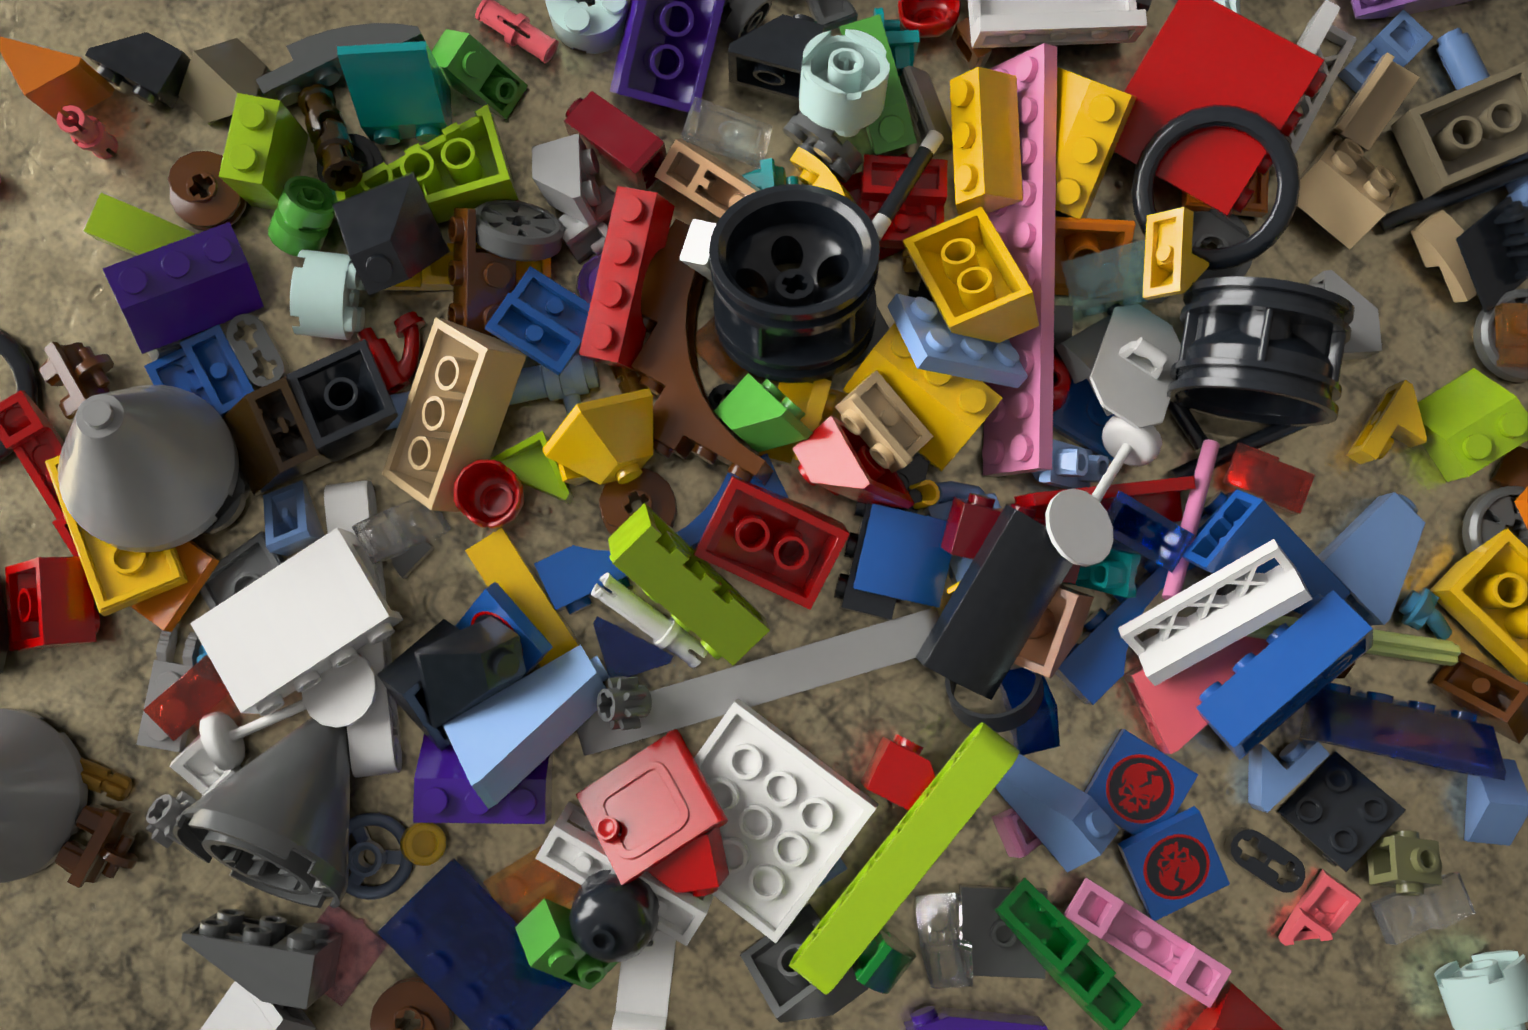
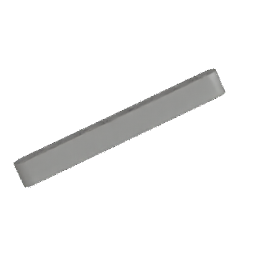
(769, 679)

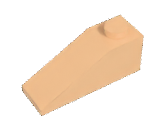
(703, 177)

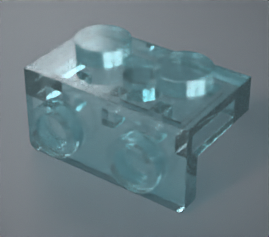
(1106, 278)

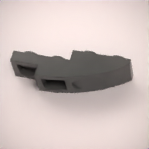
(317, 58)

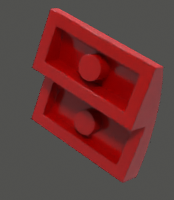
(922, 207)

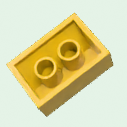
(1086, 136)
(985, 140)
(973, 278)
(944, 403)
(1491, 599)

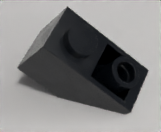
(145, 64)

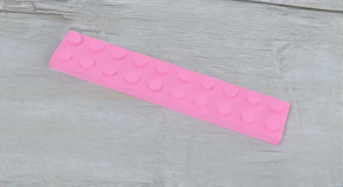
(1021, 425)

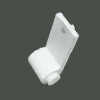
(646, 986)

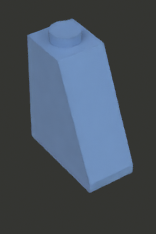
(1376, 555)

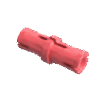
(538, 44)
(87, 132)

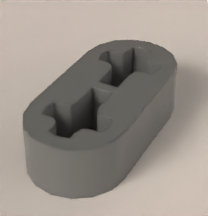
(250, 357)

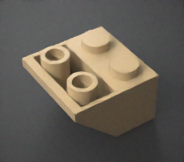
(1346, 191)

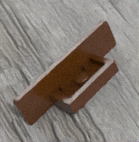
(477, 278)

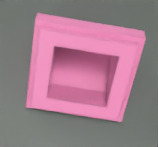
(1015, 834)

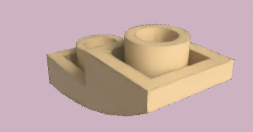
(1438, 247)

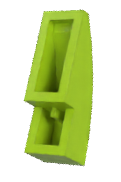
(130, 227)

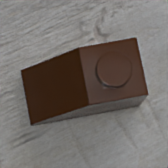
(1488, 693)

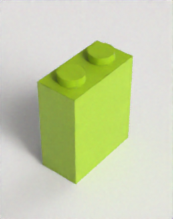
(262, 150)

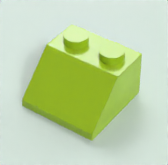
(1471, 424)

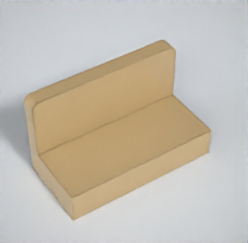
(1375, 102)

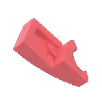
(1320, 910)

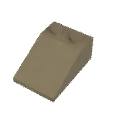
(1466, 131)

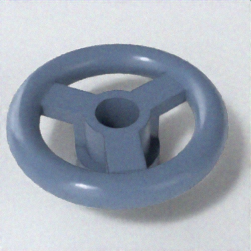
(361, 869)

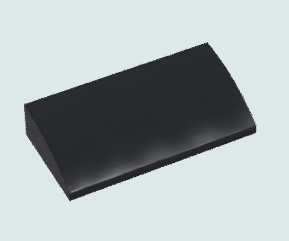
(996, 605)

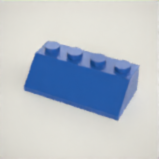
(1285, 673)

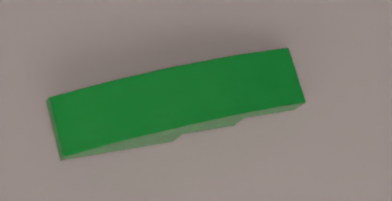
(1067, 956)

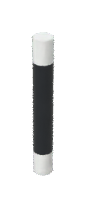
(907, 182)

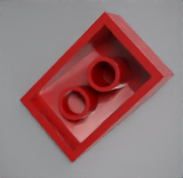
(772, 541)

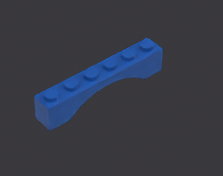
(575, 570)
(1100, 652)

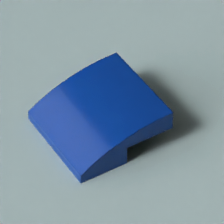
(541, 321)
(206, 368)
(903, 556)

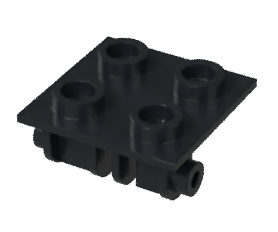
(1497, 251)
(1341, 812)

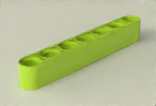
(904, 858)

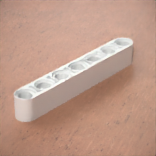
(376, 737)

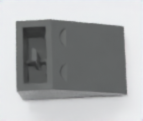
(269, 956)

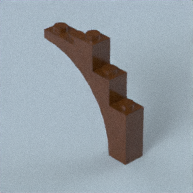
(671, 369)

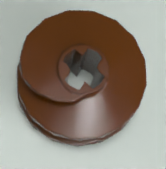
(188, 194)
(649, 487)
(415, 996)

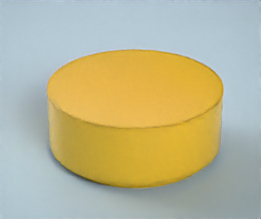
(423, 843)

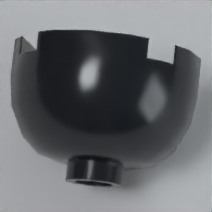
(612, 918)

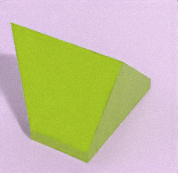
(534, 468)

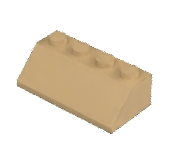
(452, 411)

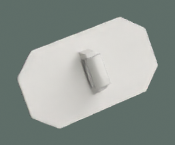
(1135, 366)

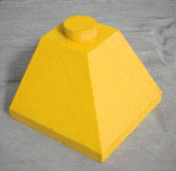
(606, 437)

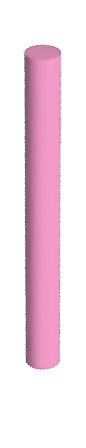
(1193, 512)

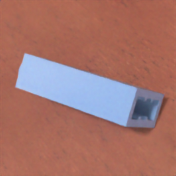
(525, 723)

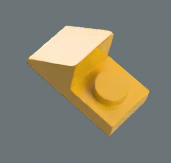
(1168, 254)
(1394, 416)

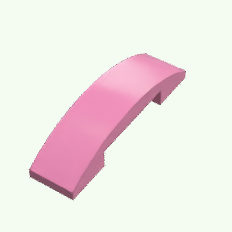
(1147, 942)

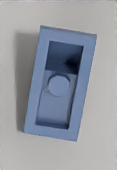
(1273, 779)

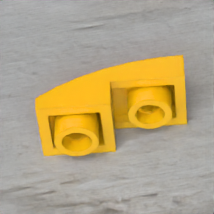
(816, 173)

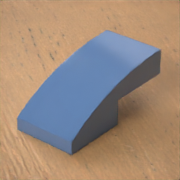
(1400, 38)

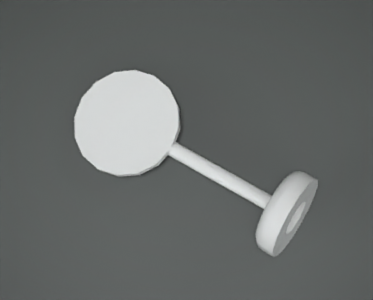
(1077, 519)
(335, 701)

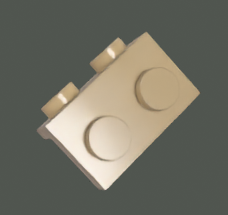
(883, 422)

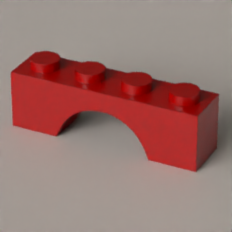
(633, 237)

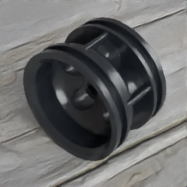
(799, 327)
(1261, 351)

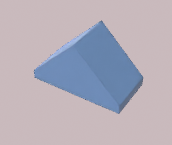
(290, 520)
(1495, 807)

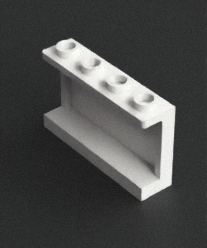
(1054, 22)
(295, 624)

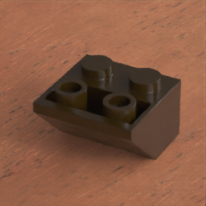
(272, 437)

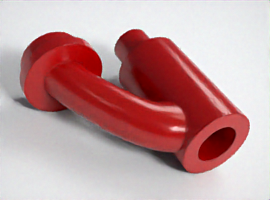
(395, 373)

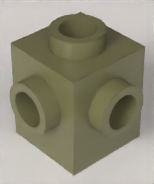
(1405, 863)

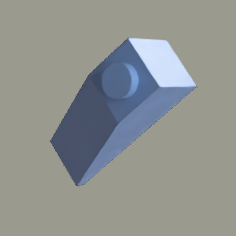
(1057, 813)

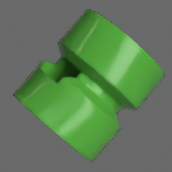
(302, 215)

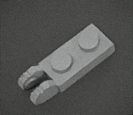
(163, 675)

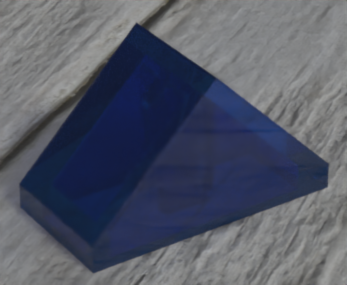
(1148, 532)
(627, 653)
(1043, 728)

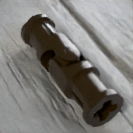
(330, 137)

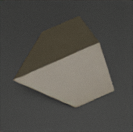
(217, 77)

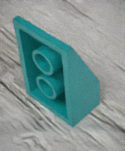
(397, 91)

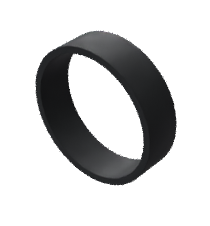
(1002, 721)

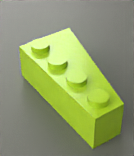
(454, 169)
(686, 585)

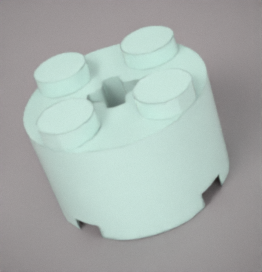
(591, 27)
(843, 81)
(326, 296)
(1486, 992)

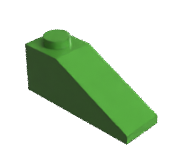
(894, 125)

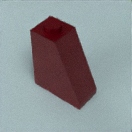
(618, 141)

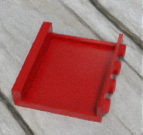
(1216, 59)

